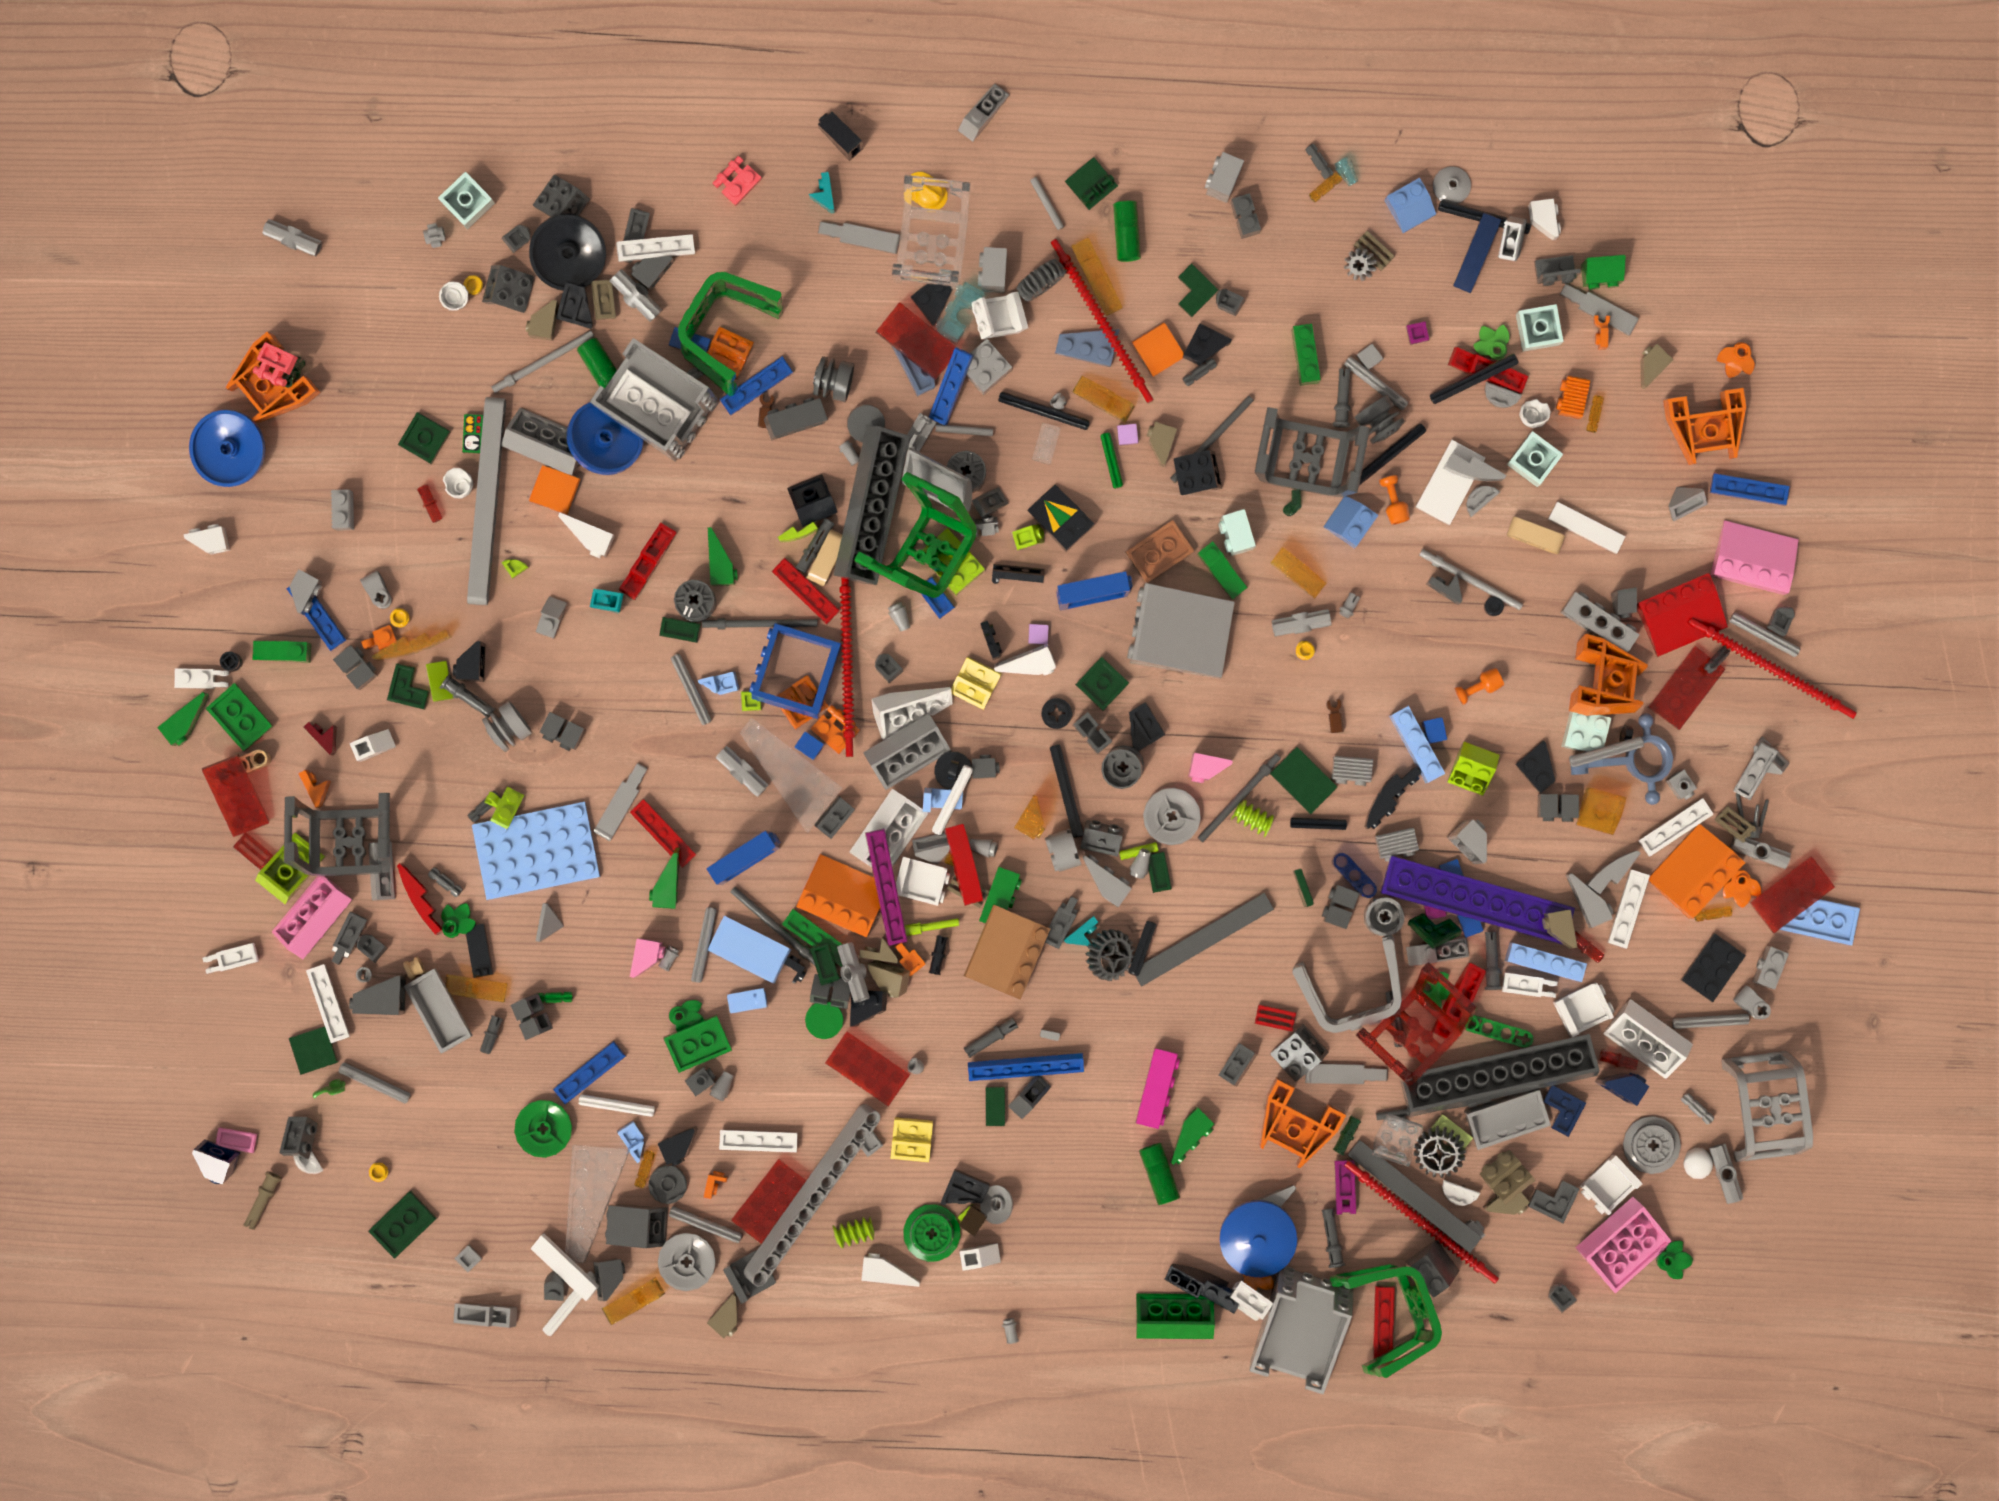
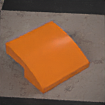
(1158, 349)
(730, 350)
(554, 489)
(804, 693)

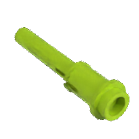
(917, 928)

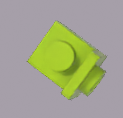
(1028, 536)

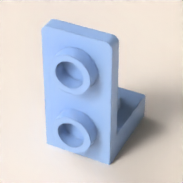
(936, 799)
(747, 1000)

